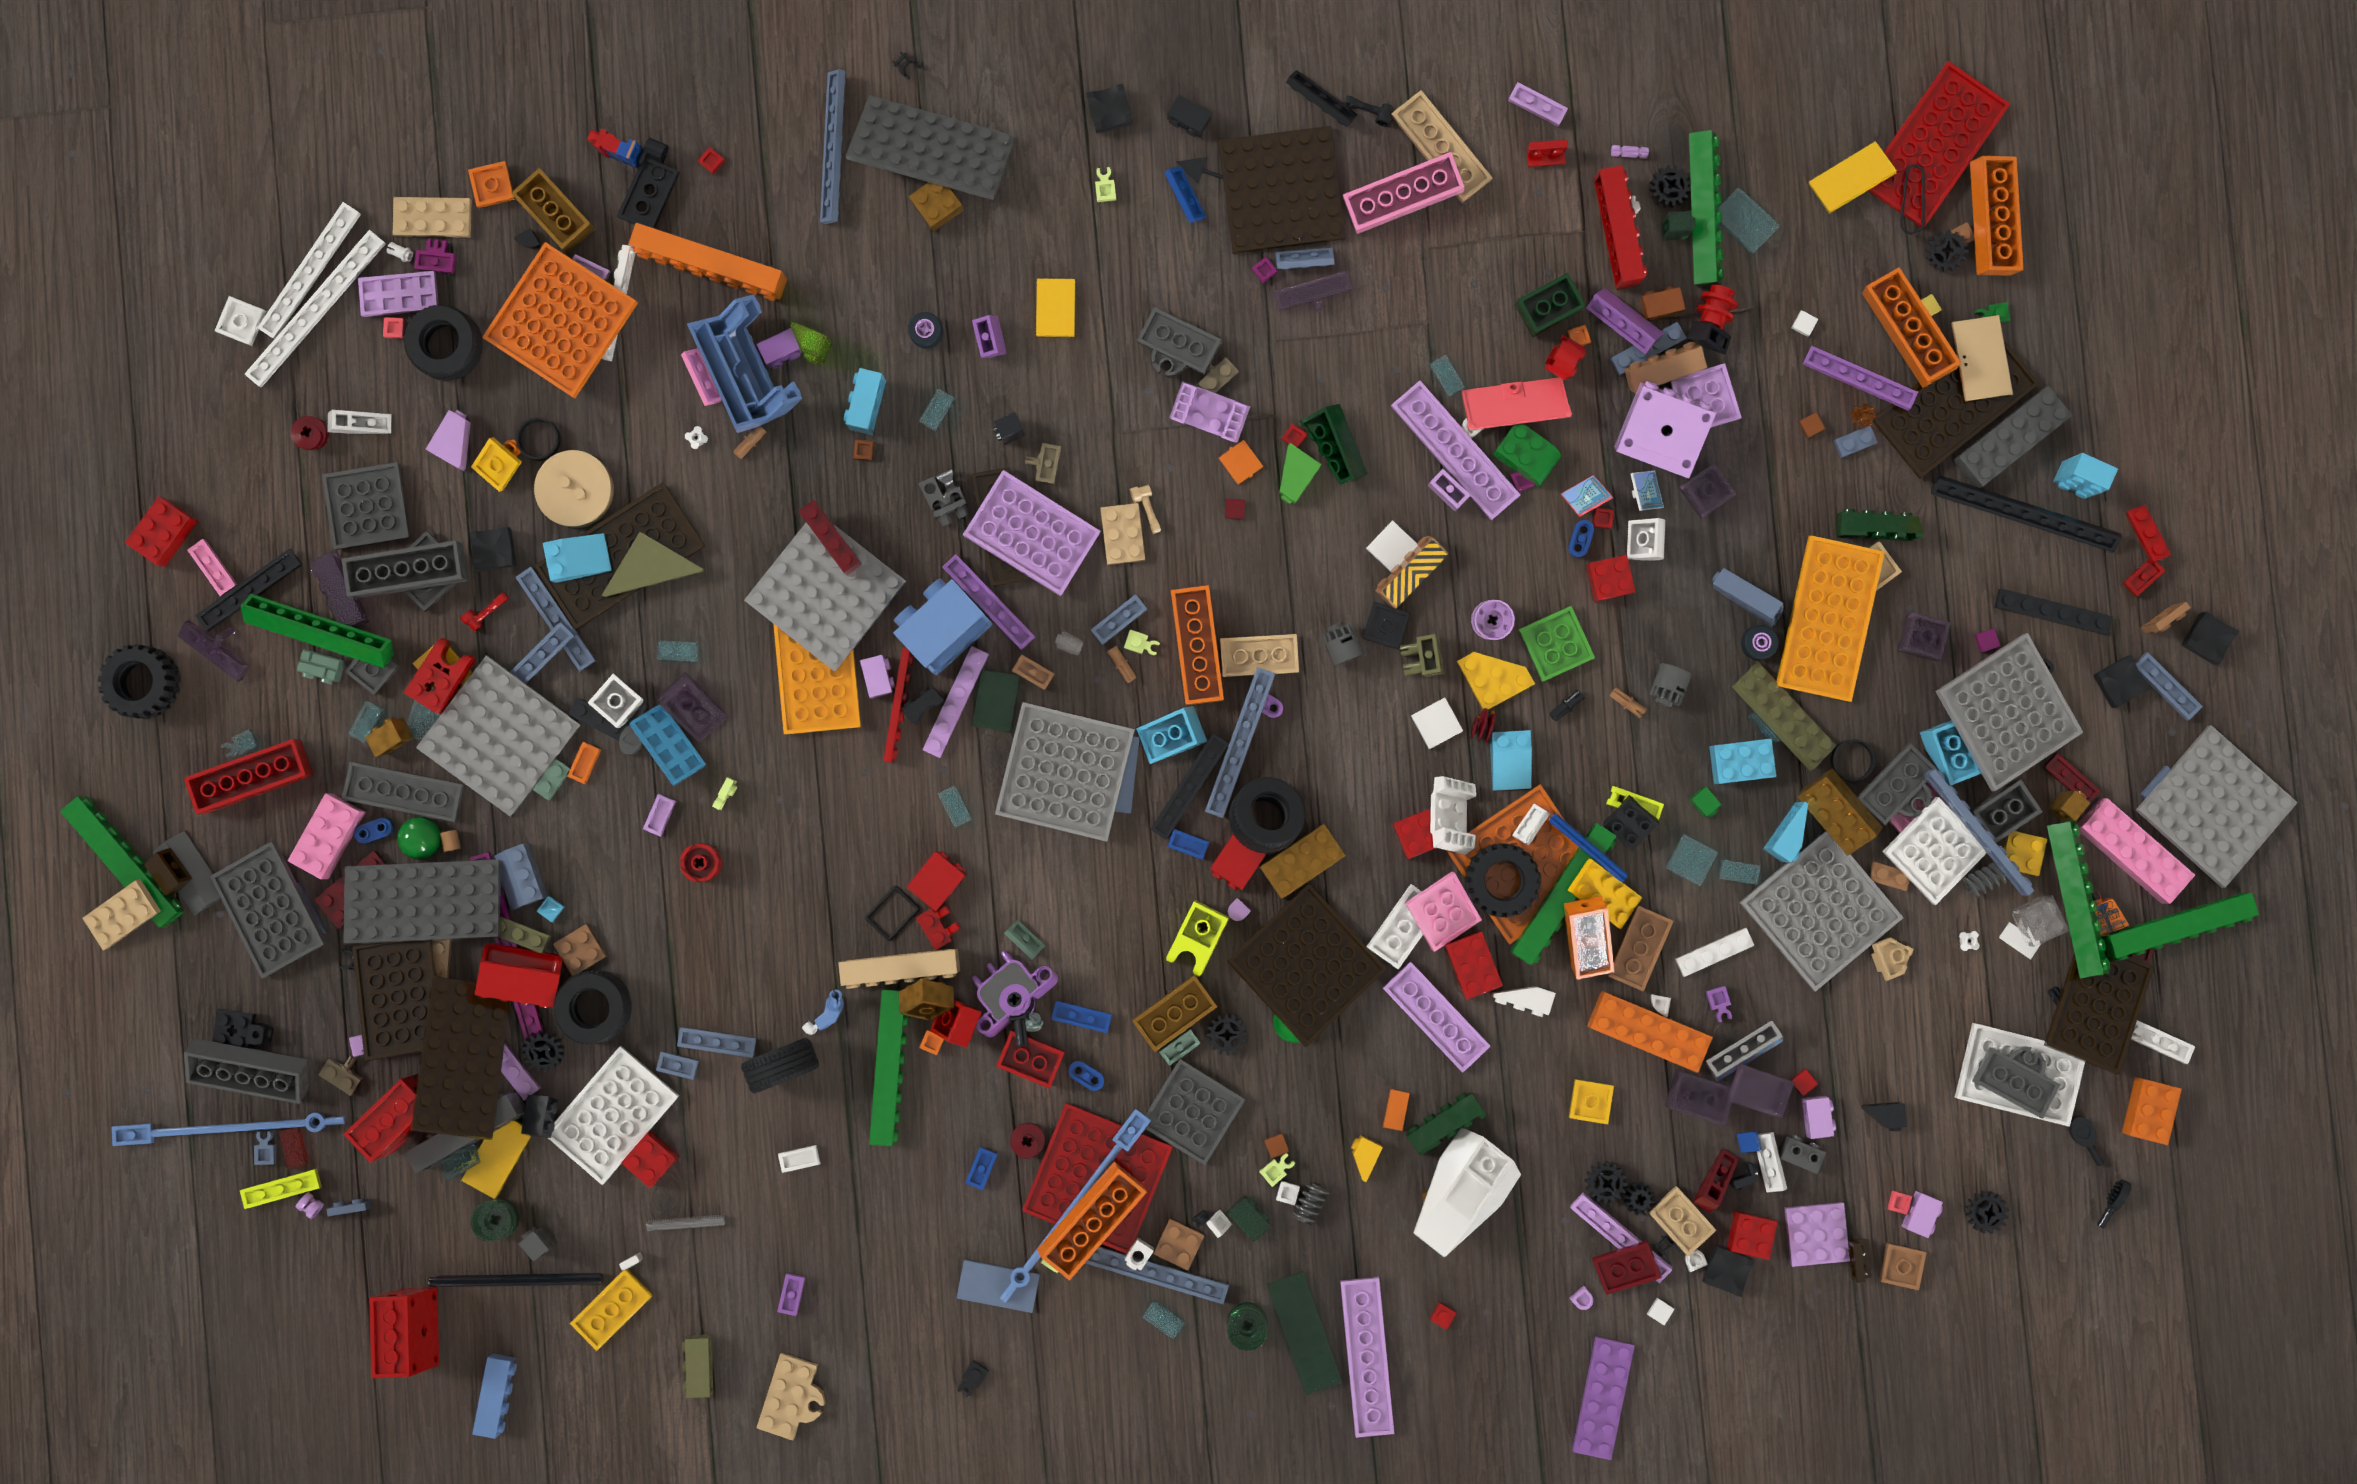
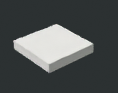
(240, 321)
(1391, 546)
(1436, 723)

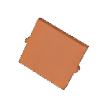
(1240, 462)

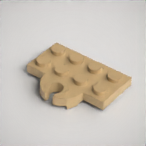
(790, 1397)

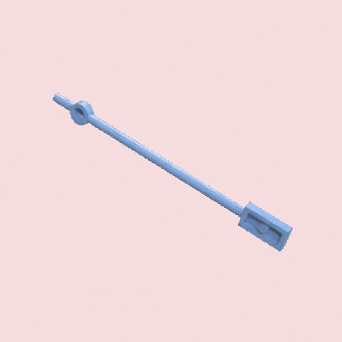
(145, 1133)
(1125, 1139)

